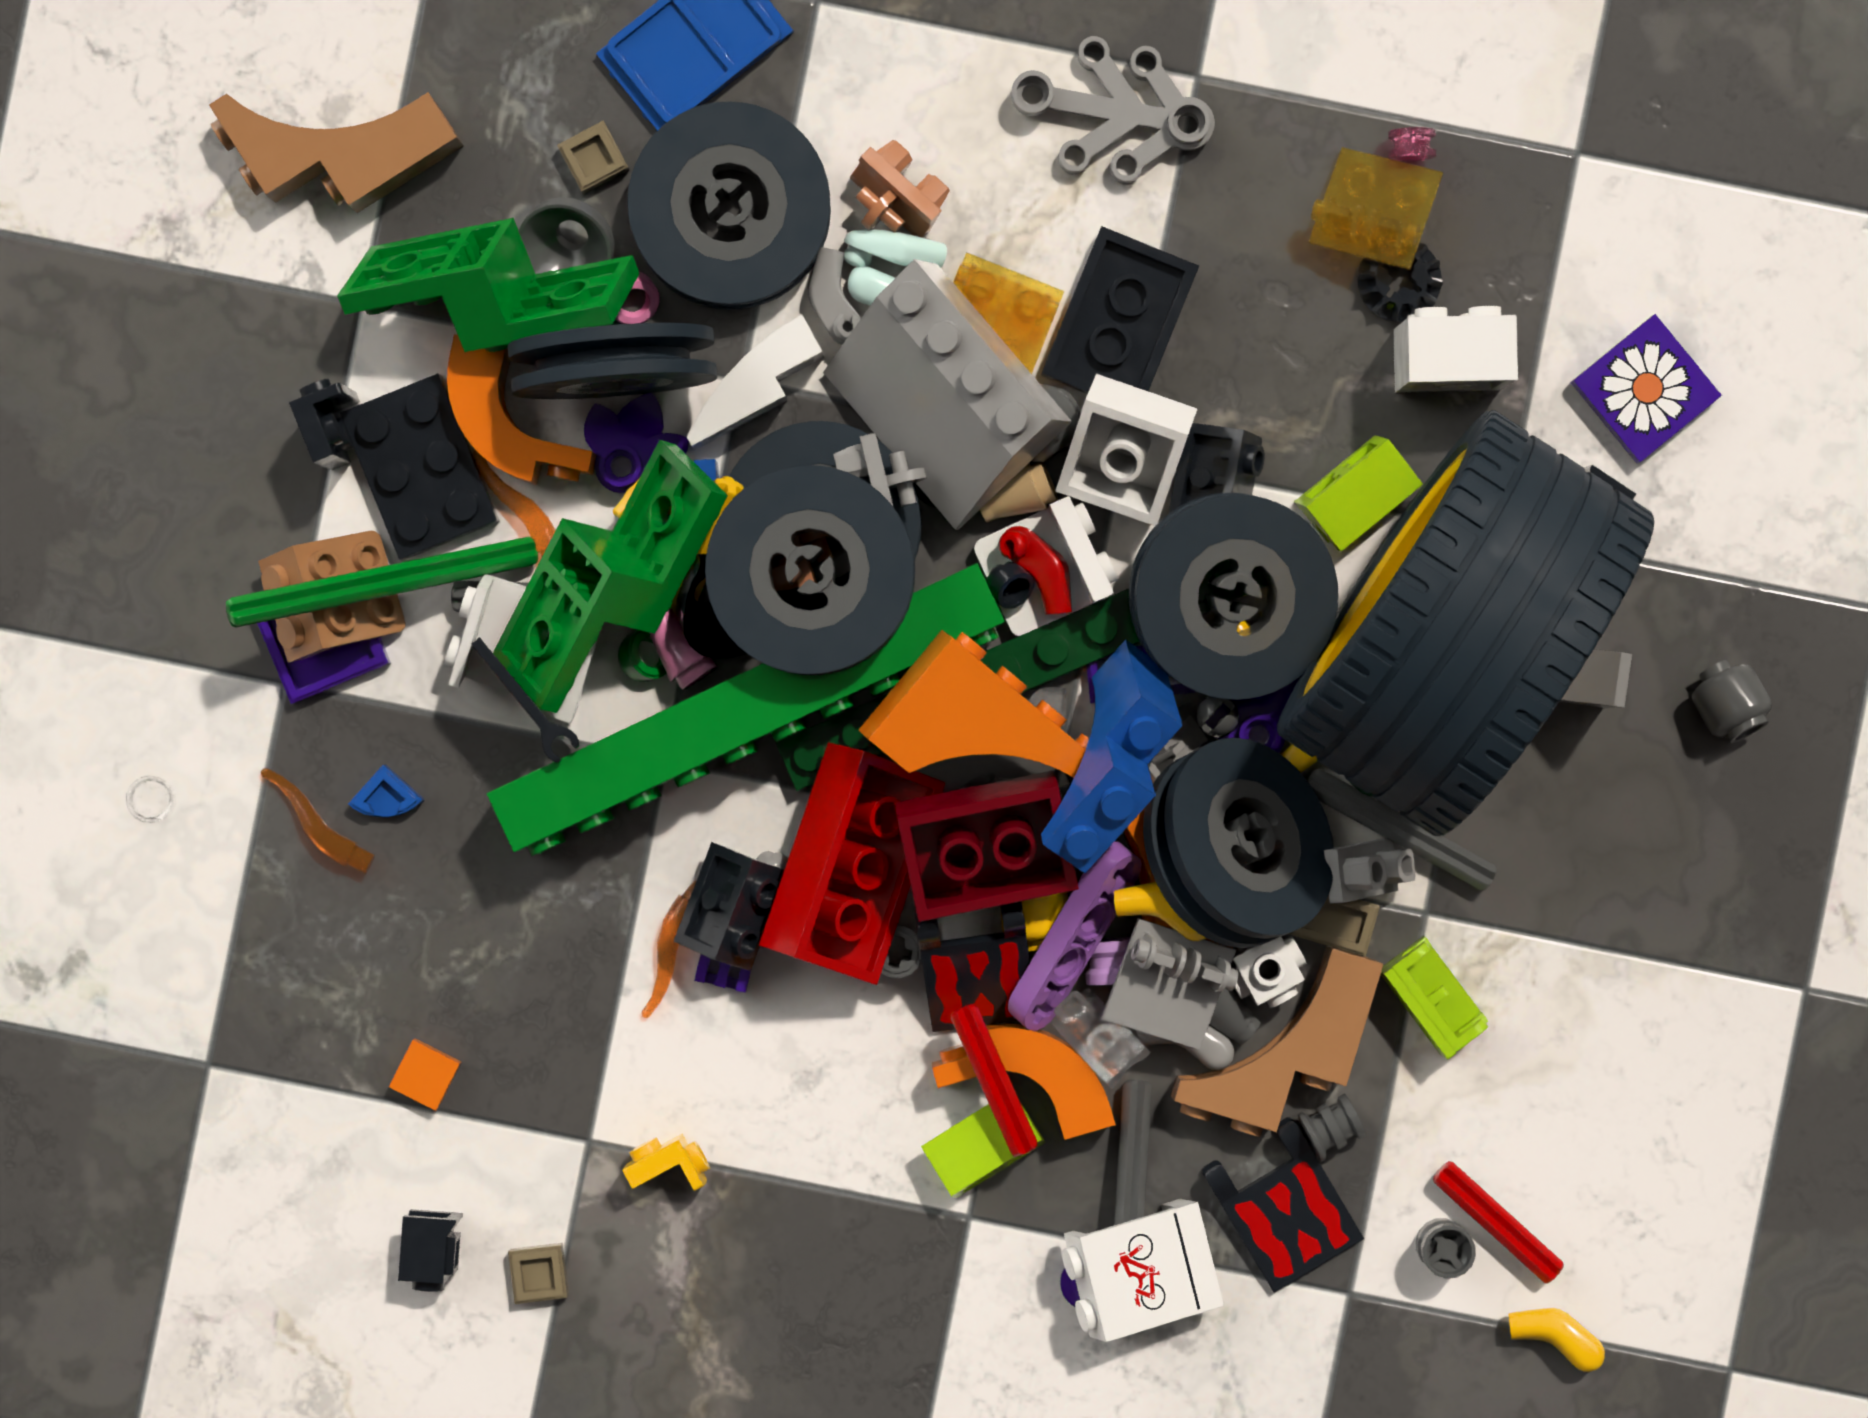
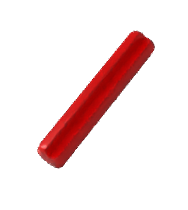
(994, 1080)
(1498, 1222)

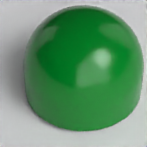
(631, 662)

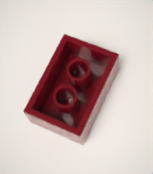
(982, 846)

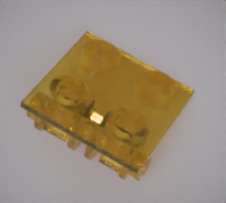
(1375, 208)
(1011, 304)

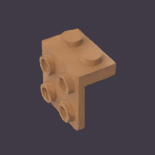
(336, 626)

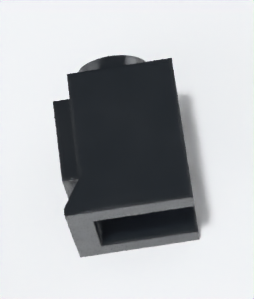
(429, 1248)

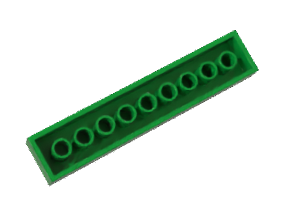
(726, 723)

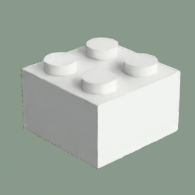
(1455, 351)
(1125, 449)

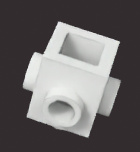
(1278, 988)

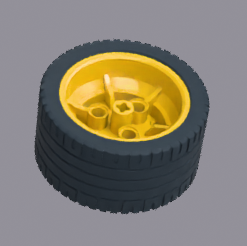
(1468, 625)

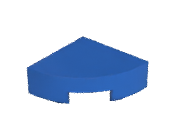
(386, 795)

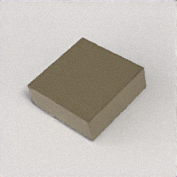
(593, 157)
(538, 1273)

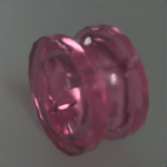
(1412, 144)

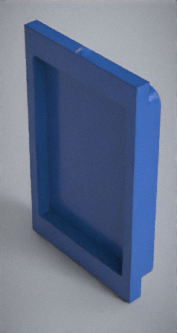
(690, 51)

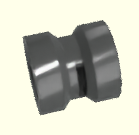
(1451, 1256)

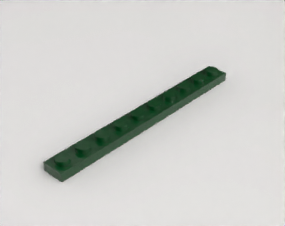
(1032, 658)

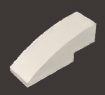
(754, 382)

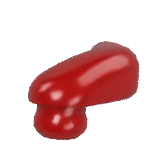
(1043, 564)

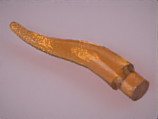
(534, 518)
(325, 839)
(667, 950)

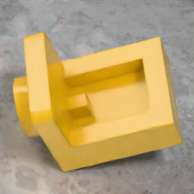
(653, 1159)

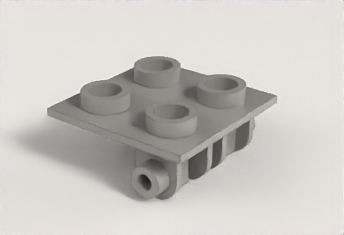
(1169, 984)

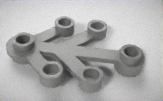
(1122, 110)

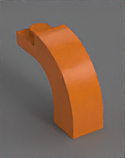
(478, 402)
(1051, 1063)

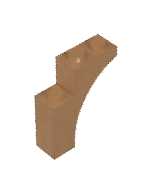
(360, 159)
(1316, 1042)

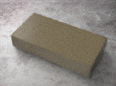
(1342, 925)

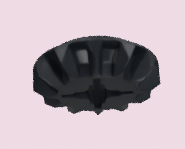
(1375, 283)

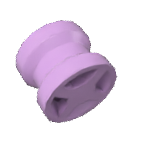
(1106, 961)

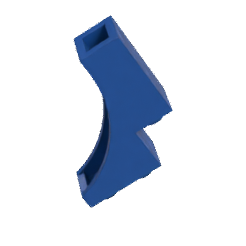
(1113, 783)

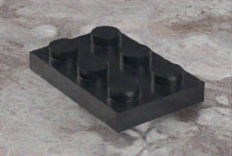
(1120, 314)
(419, 467)

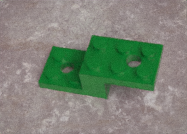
(488, 285)
(609, 575)

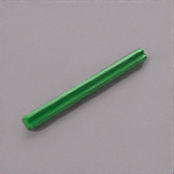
(380, 582)

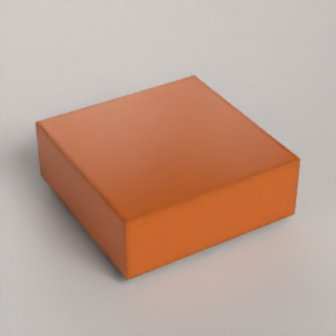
(425, 1074)

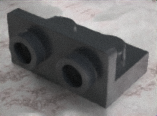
(321, 431)
(1217, 462)
(729, 907)

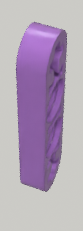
(1050, 981)

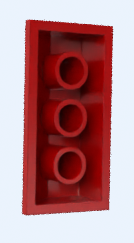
(847, 866)

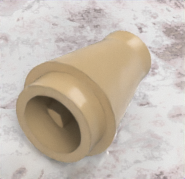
(1023, 494)

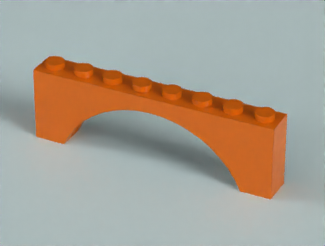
(961, 708)

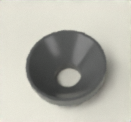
(548, 247)

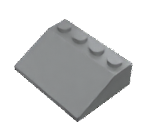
(944, 391)

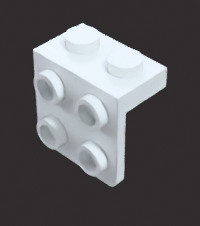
(1067, 531)

